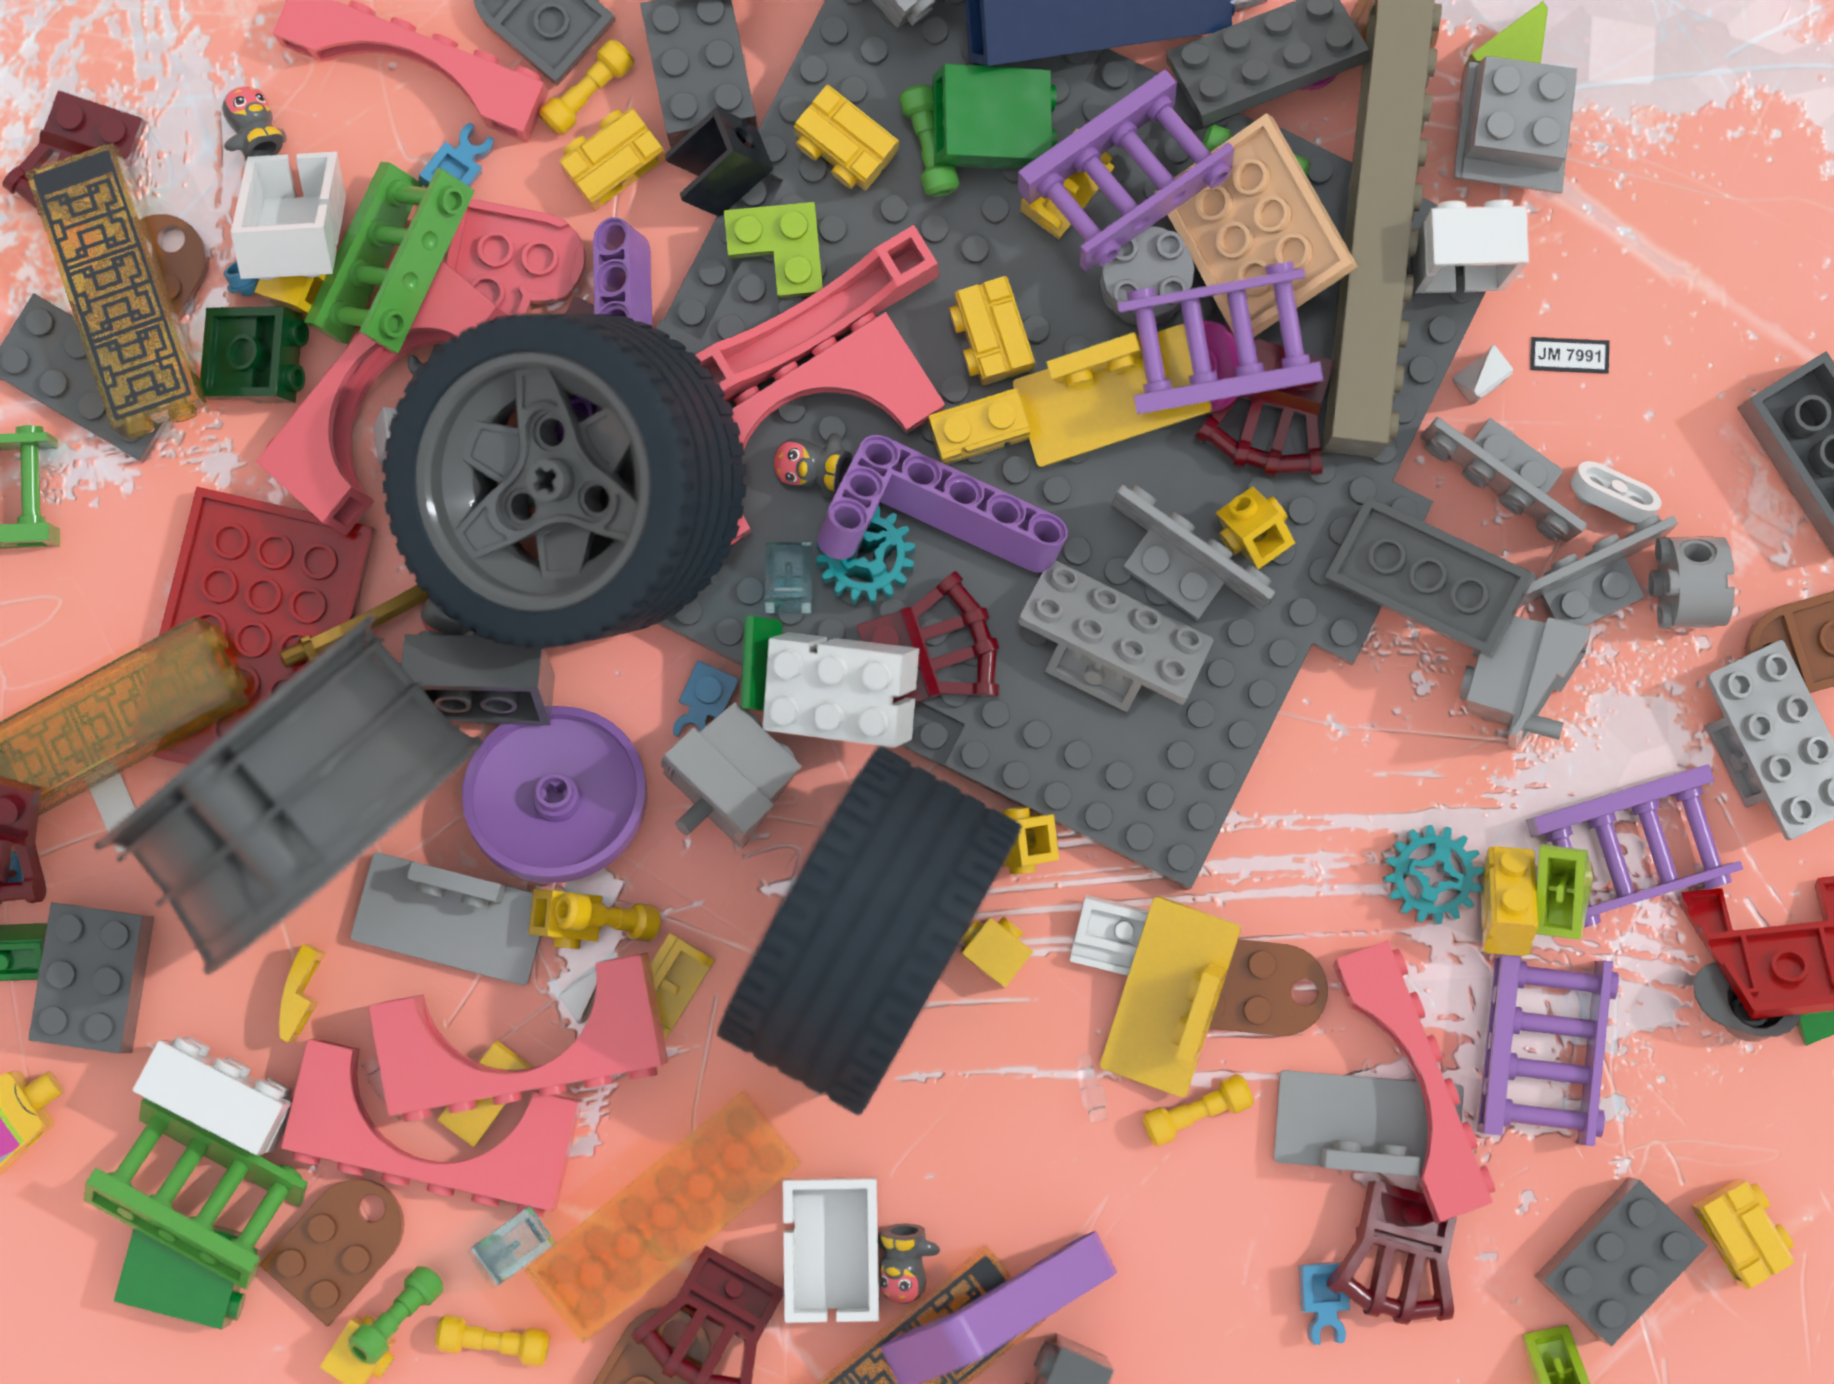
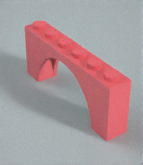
(866, 364)
(314, 446)
(427, 1072)
(333, 1124)

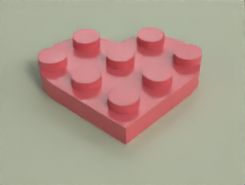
(517, 255)

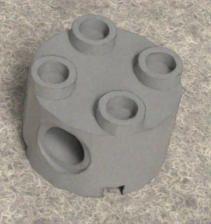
(1149, 260)
(1692, 582)

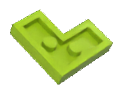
(786, 233)

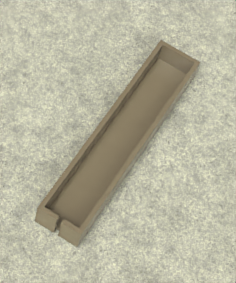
(1379, 227)

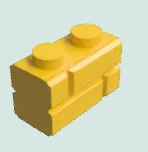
(845, 139)
(611, 157)
(992, 331)
(979, 427)
(1509, 901)
(1744, 1233)

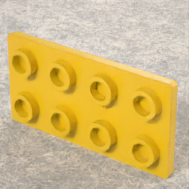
(1089, 396)
(1170, 996)

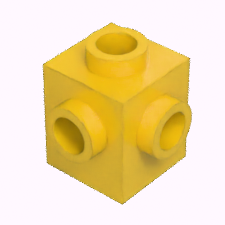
(1255, 527)
(1035, 842)

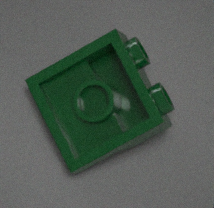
(253, 354)

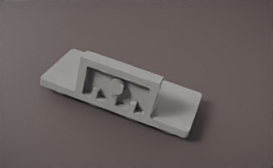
(1509, 469)
(1182, 564)
(1599, 582)
(1112, 640)
(1774, 739)
(447, 918)
(1352, 1122)

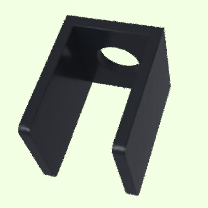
(721, 161)

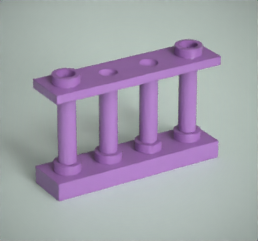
(1118, 128)
(1250, 375)
(1644, 802)
(1504, 1065)

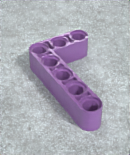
(617, 267)
(942, 498)
(1000, 1313)

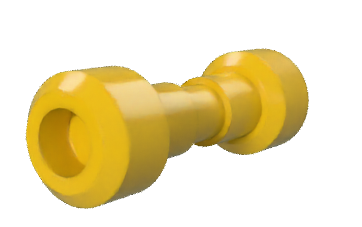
(561, 112)
(576, 911)
(1163, 1124)
(455, 1334)

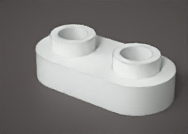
(1614, 492)

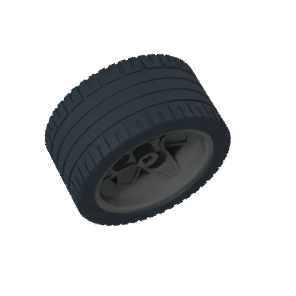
(466, 530)
(867, 929)

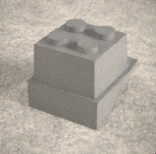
(1514, 123)
(1523, 674)
(730, 773)

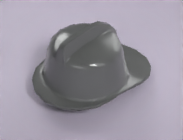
(1723, 1007)

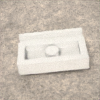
(1108, 934)

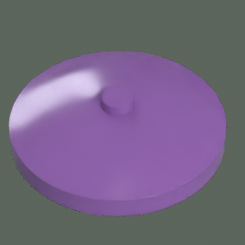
(555, 796)

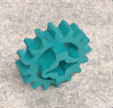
(874, 572)
(1439, 854)

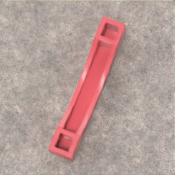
(330, 29)
(867, 287)
(1377, 991)

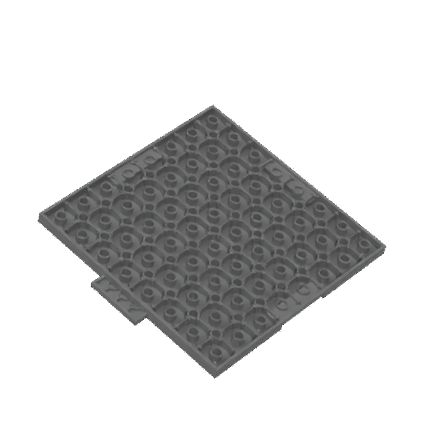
(1133, 780)

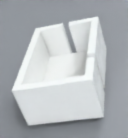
(286, 233)
(1483, 240)
(840, 689)
(216, 1094)
(831, 1249)

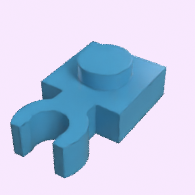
(459, 160)
(706, 694)
(1321, 1300)

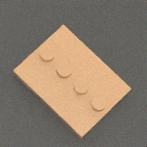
(1262, 219)

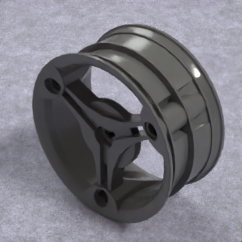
(292, 795)

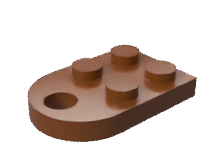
(184, 268)
(1808, 634)
(1259, 990)
(336, 1249)
(636, 1365)

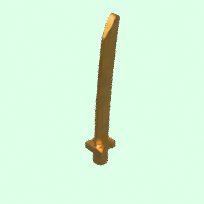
(310, 648)

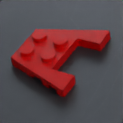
(1772, 967)

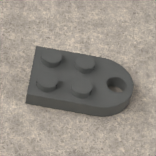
(547, 32)

